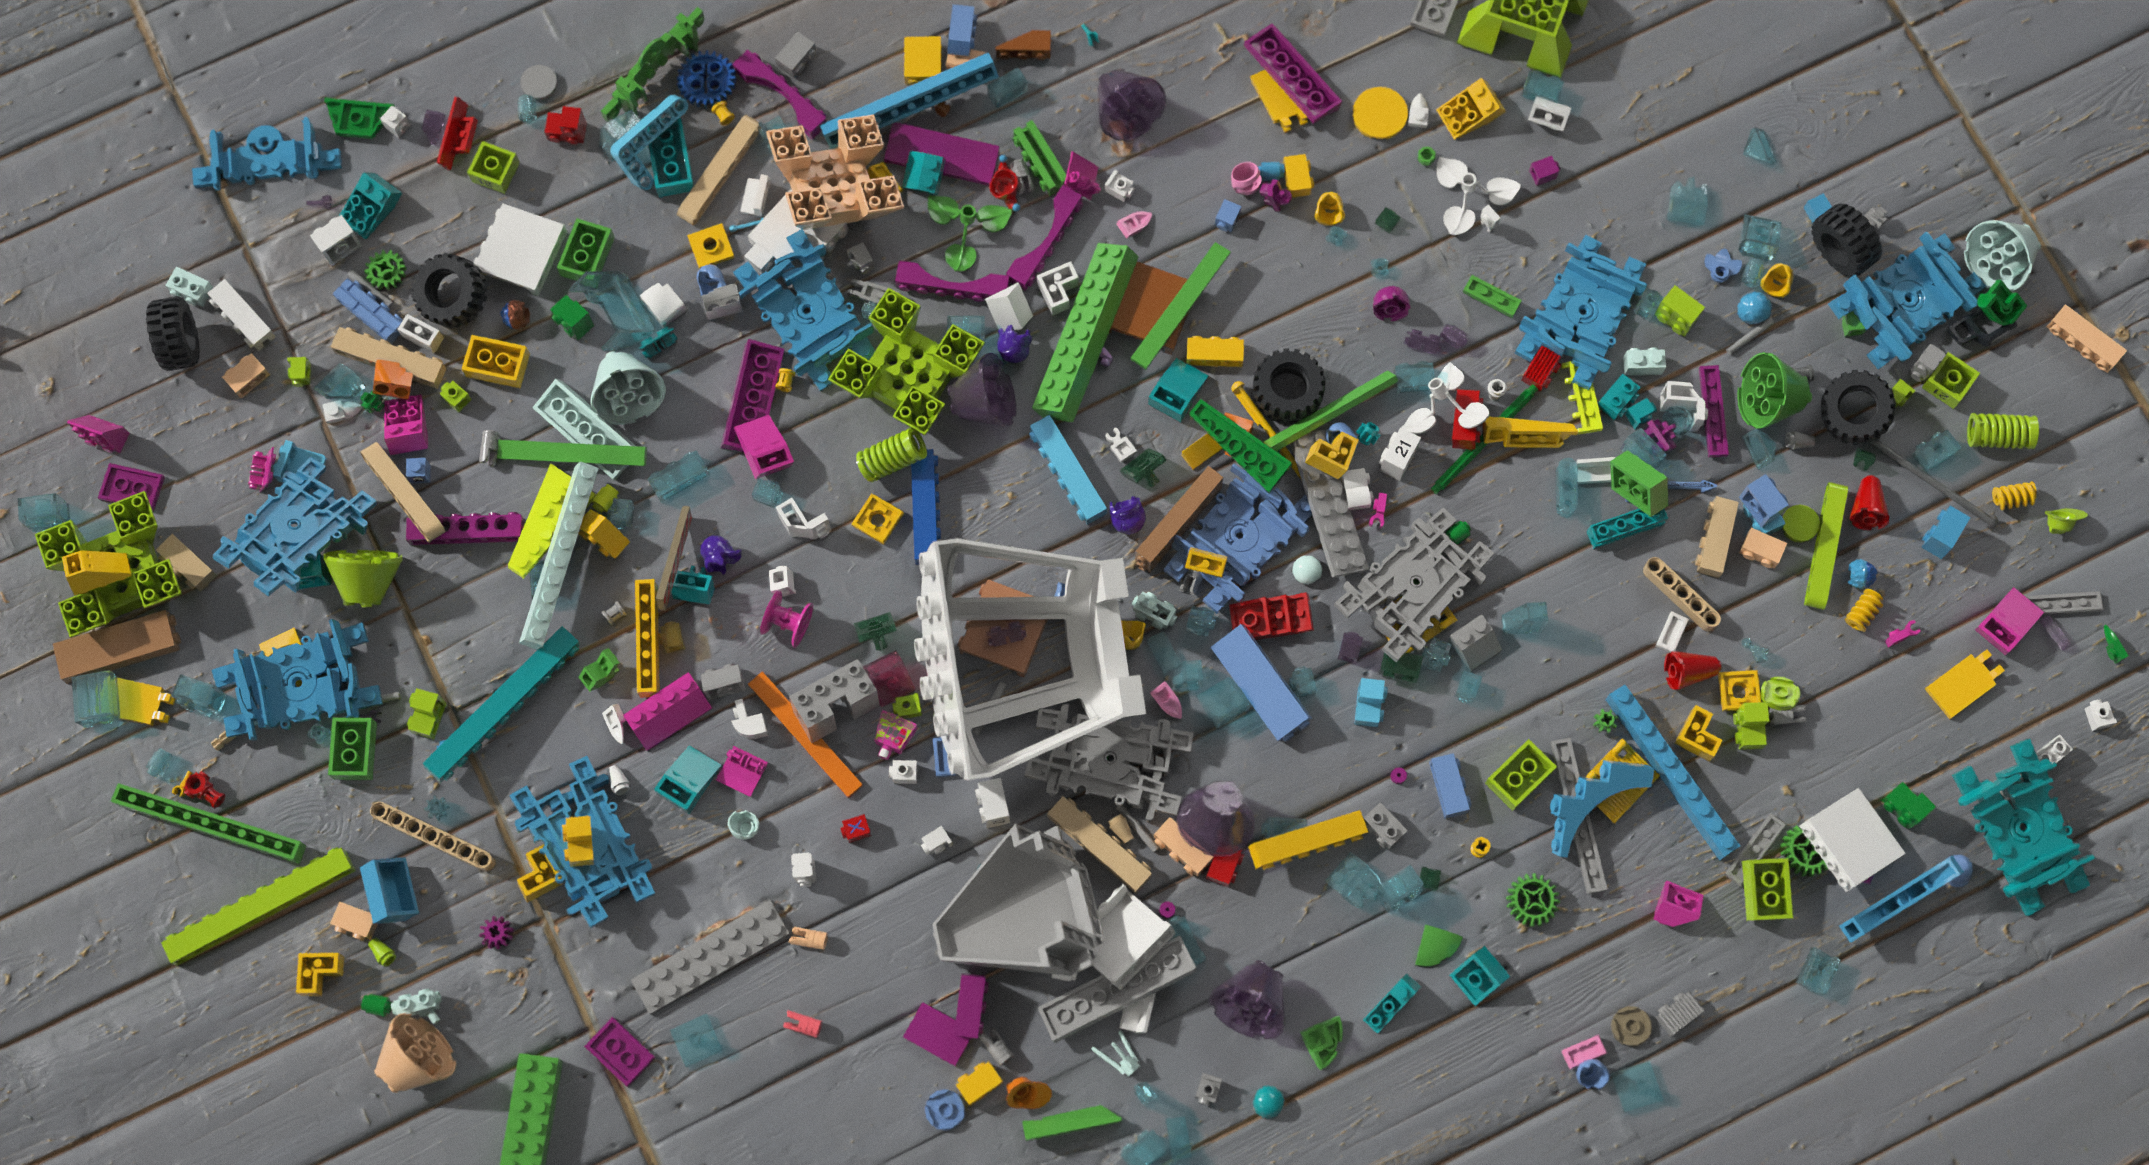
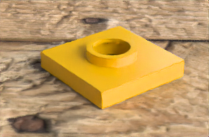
(721, 252)
(874, 506)
(1747, 679)

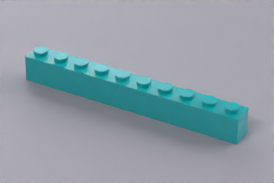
(501, 704)

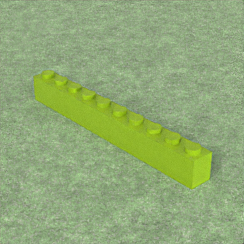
(258, 906)

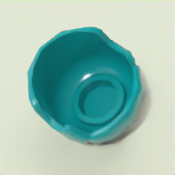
(1268, 1102)

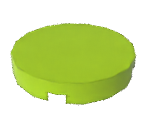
(1801, 523)
(1780, 693)

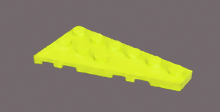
(541, 522)

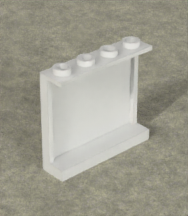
(779, 224)
(520, 248)
(1852, 839)
(1130, 937)

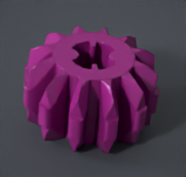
(488, 936)

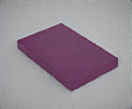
(126, 481)
(935, 1034)
(620, 1052)

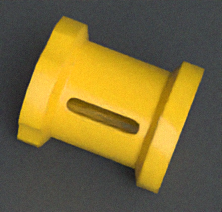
(723, 113)
(785, 380)
(1477, 852)

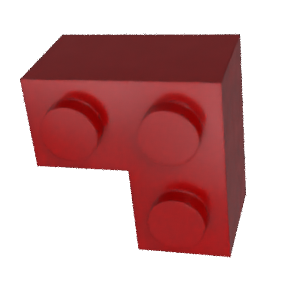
(566, 126)

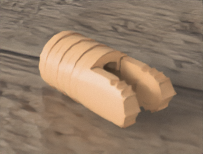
(812, 938)

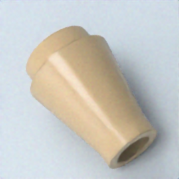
(1121, 828)

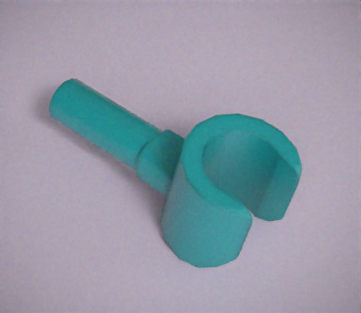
(1092, 36)

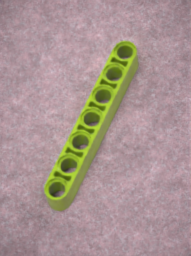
(1826, 546)

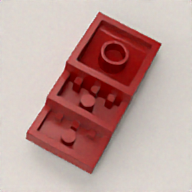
(1273, 616)

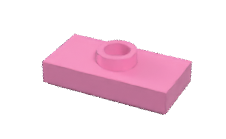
(1583, 1051)

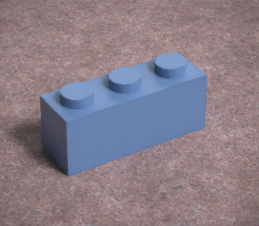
(962, 30)
(1450, 785)

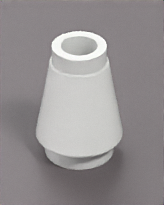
(1496, 389)
(618, 781)

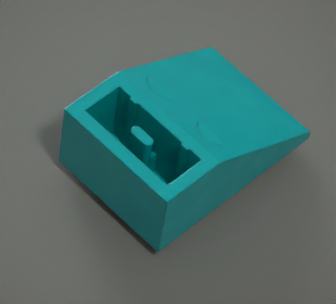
(370, 203)
(1177, 389)
(687, 779)

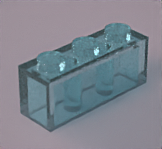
(678, 476)

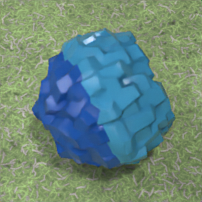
(1862, 574)

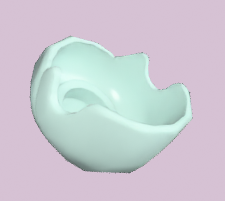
(1307, 569)
(743, 825)

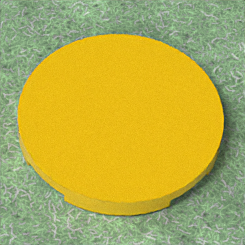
(1380, 113)

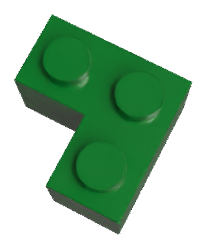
(572, 317)
(1907, 806)

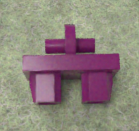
(1275, 195)
(1663, 433)

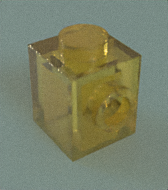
(671, 637)

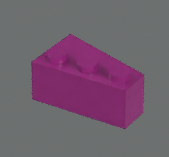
(970, 1005)

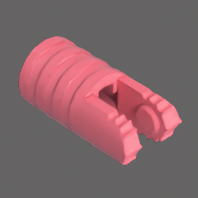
(807, 1025)

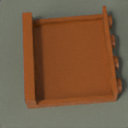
(1145, 301)

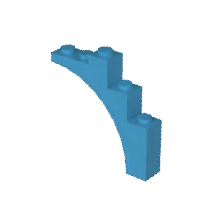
(1590, 792)
(1901, 899)

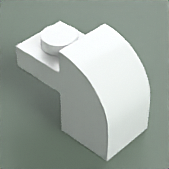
(748, 727)

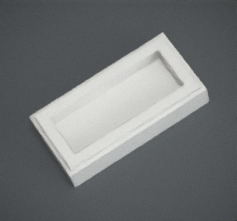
(1672, 632)

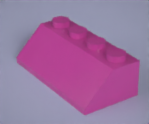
(667, 711)

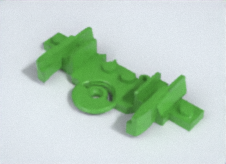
(654, 56)

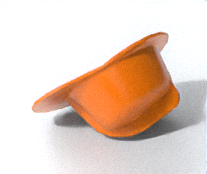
(1027, 1094)

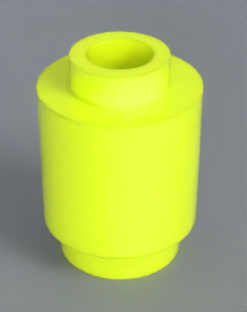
(604, 498)

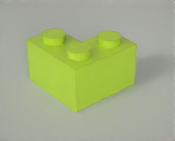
(427, 713)
(1751, 725)

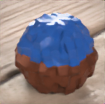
(515, 315)

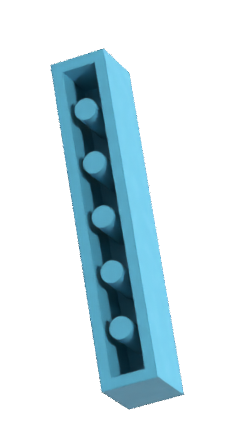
(1068, 470)

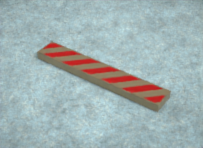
(674, 558)

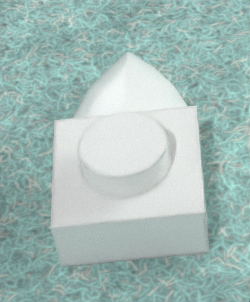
(1418, 112)
(340, 411)
(614, 720)

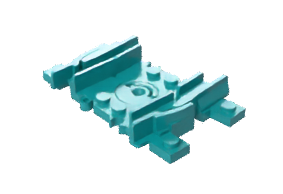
(2040, 851)

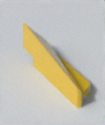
(1526, 432)

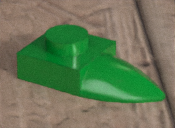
(2114, 649)

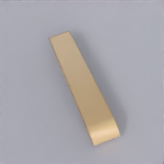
(719, 170)
(402, 492)
(423, 836)

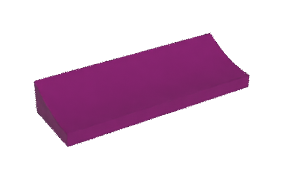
(1293, 73)
(964, 157)
(753, 388)

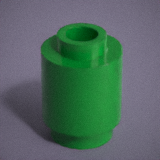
(1458, 532)
(376, 1005)

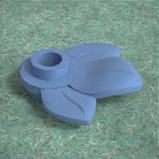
(1722, 263)

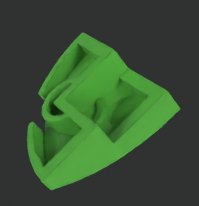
(1436, 946)
(1322, 1040)

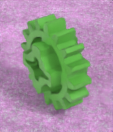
(382, 263)

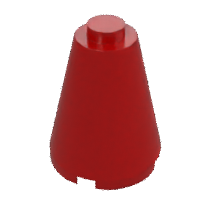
(1870, 505)
(1689, 668)

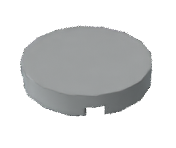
(539, 82)

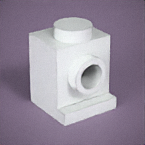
(1118, 192)
(782, 580)
(2097, 720)
(936, 841)

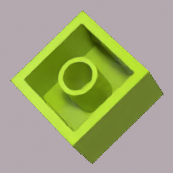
(493, 167)
(1679, 311)
(1951, 380)

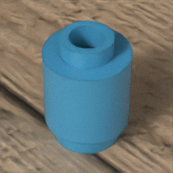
(1271, 171)

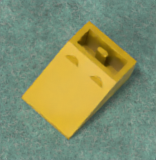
(1471, 109)
(94, 569)

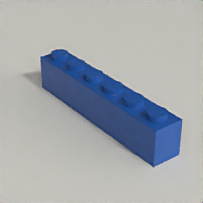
(924, 503)

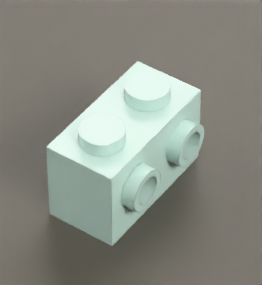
(189, 287)
(1644, 362)

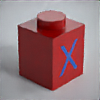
(855, 828)

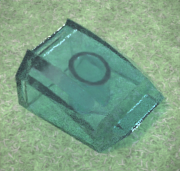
(1759, 237)

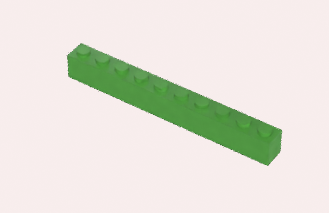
(208, 823)

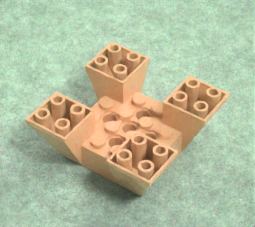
(834, 183)

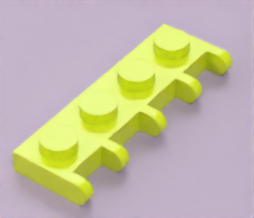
(1586, 403)

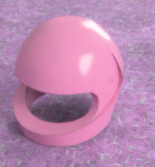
(1246, 178)

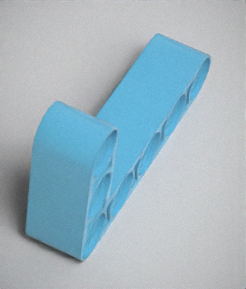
(645, 138)

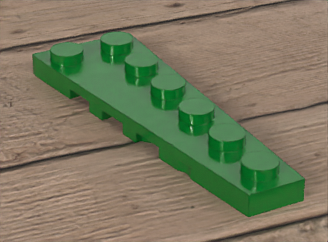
(1249, 452)

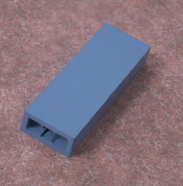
(1261, 683)

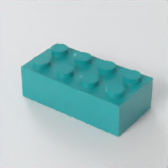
(671, 161)

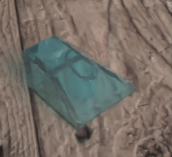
(340, 384)

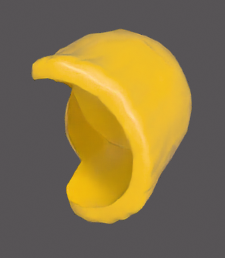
(1330, 201)
(1781, 273)
(1135, 630)

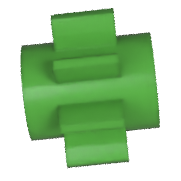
(1602, 725)

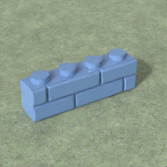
(368, 310)

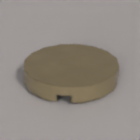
(1631, 1026)

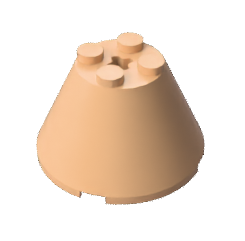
(414, 1054)

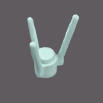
(1129, 1063)

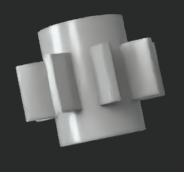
(1876, 216)

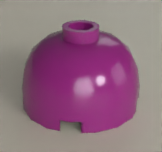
(1391, 303)

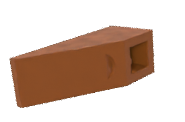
(1029, 45)

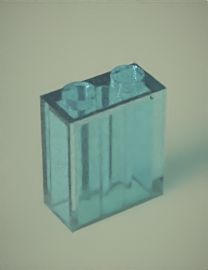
(95, 698)

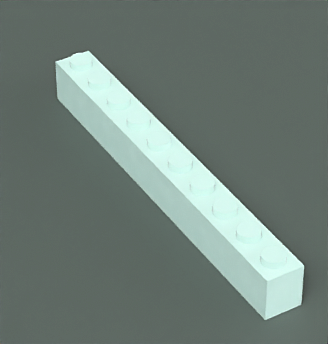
(558, 555)

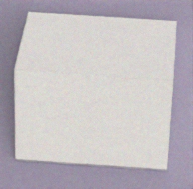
(1009, 308)

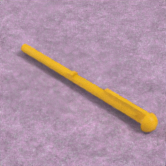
(1254, 412)

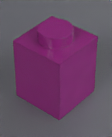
(1544, 170)

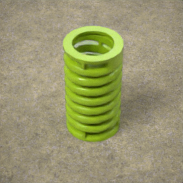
(2003, 431)
(891, 455)

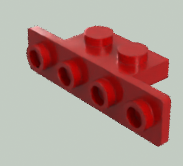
(457, 135)

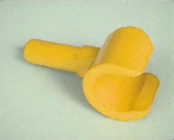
(175, 789)

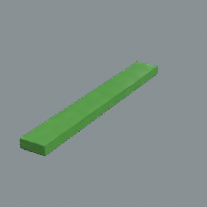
(1180, 305)
(1331, 411)
(572, 452)

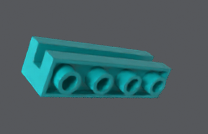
(1624, 527)

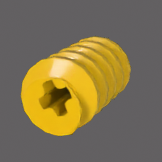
(2014, 494)
(1863, 610)

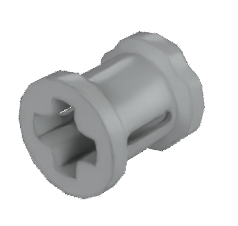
(614, 613)

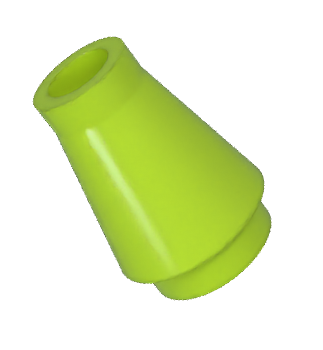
(383, 954)

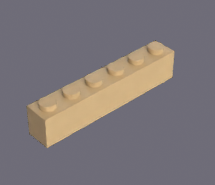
(368, 350)
(1099, 844)

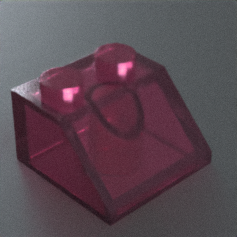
(889, 678)

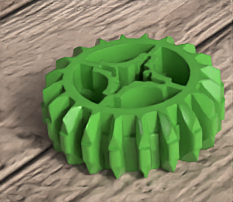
(1804, 865)
(1527, 894)

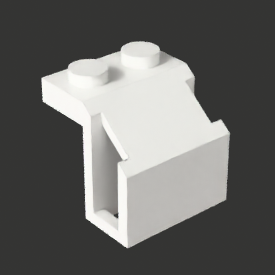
(1684, 395)
(814, 529)

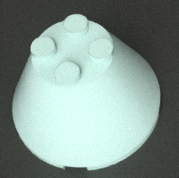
(2001, 252)
(625, 389)

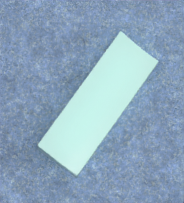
(578, 422)

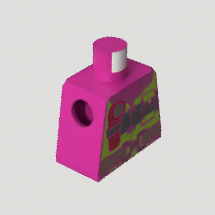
(893, 734)

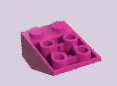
(405, 425)
(100, 432)
(764, 447)
(2009, 621)

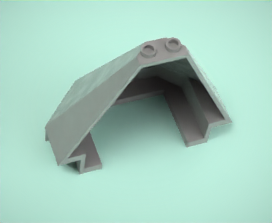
(1024, 909)

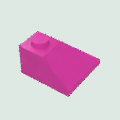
(1677, 905)

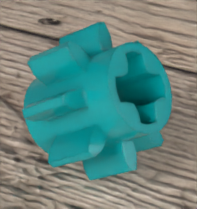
(1368, 433)

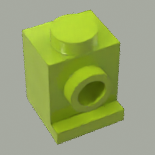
(299, 371)
(1902, 392)
(459, 399)
(913, 710)

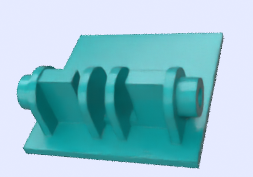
(647, 344)

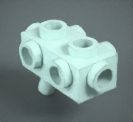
(1149, 607)
(421, 1004)

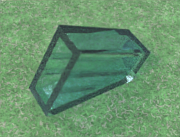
(1525, 619)

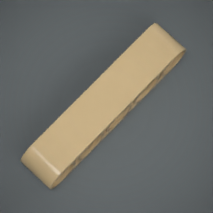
(1684, 604)

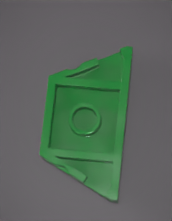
(356, 118)

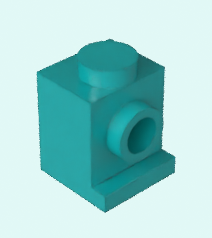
(1640, 413)

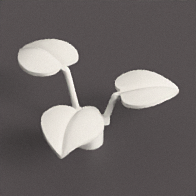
(1453, 171)
(1449, 379)

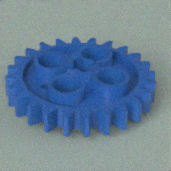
(689, 79)

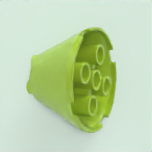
(362, 575)

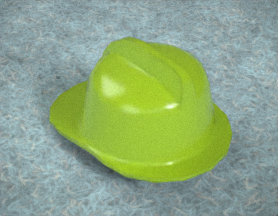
(2063, 519)

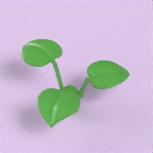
(944, 208)

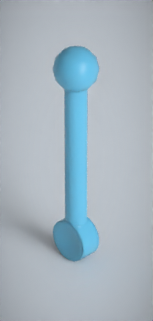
(734, 228)

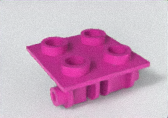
(1082, 176)
(263, 464)
(741, 771)

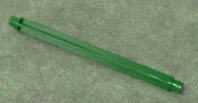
(1470, 454)

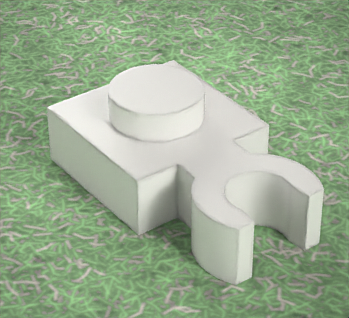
(1489, 218)
(1121, 447)

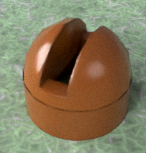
(942, 109)

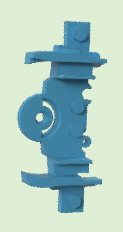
(245, 163)

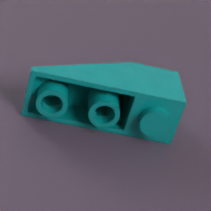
(1392, 1003)

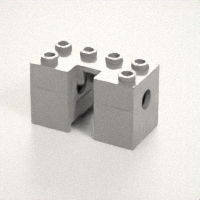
(814, 703)

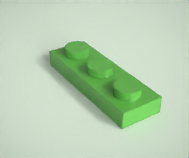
(1491, 296)

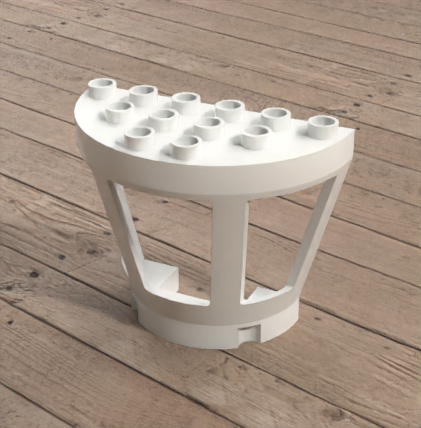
(1092, 640)

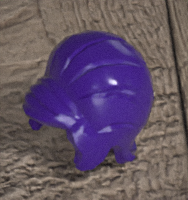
(1012, 346)
(1128, 516)
(717, 553)

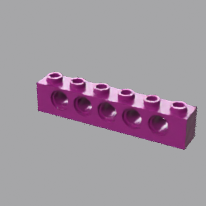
(473, 534)

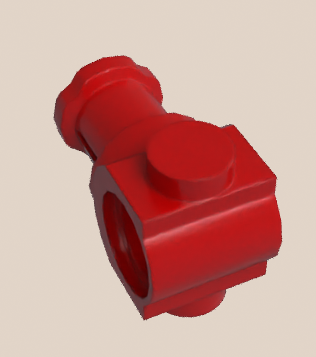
(204, 790)

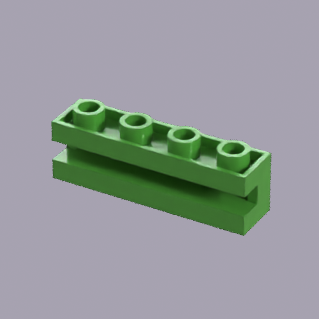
(1040, 157)

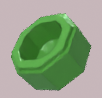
(1426, 156)

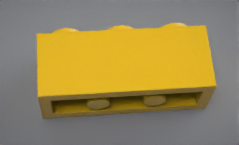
(1215, 351)

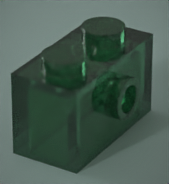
(1406, 668)

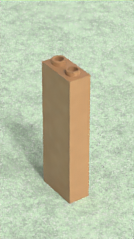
(1178, 519)
(117, 646)

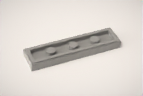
(2068, 603)
(1756, 847)

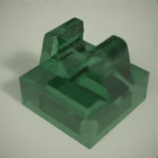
(1387, 220)
(1867, 457)
(1430, 878)

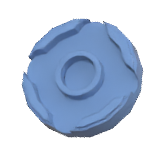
(945, 1110)

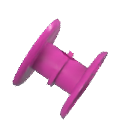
(786, 618)

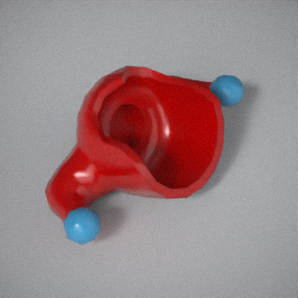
(1005, 185)

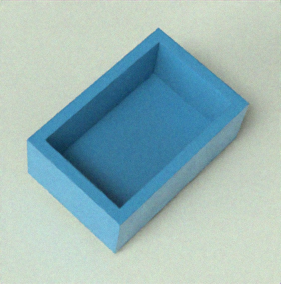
(389, 890)

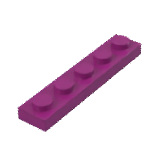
(1715, 423)

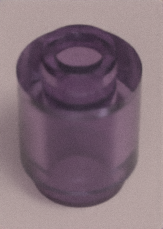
(1454, 336)

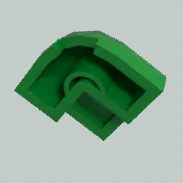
(2001, 304)

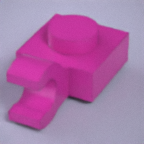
(1379, 505)
(1898, 636)

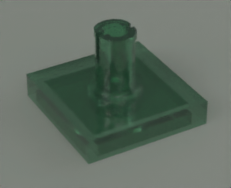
(1143, 467)
(875, 629)

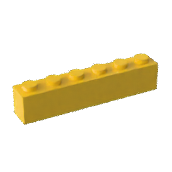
(647, 637)
(1308, 839)

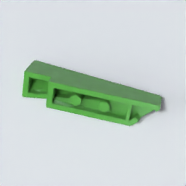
(1069, 1122)

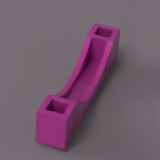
(754, 71)
(1025, 268)
(913, 277)

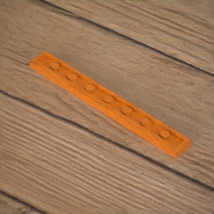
(819, 749)

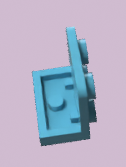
(292, 458)

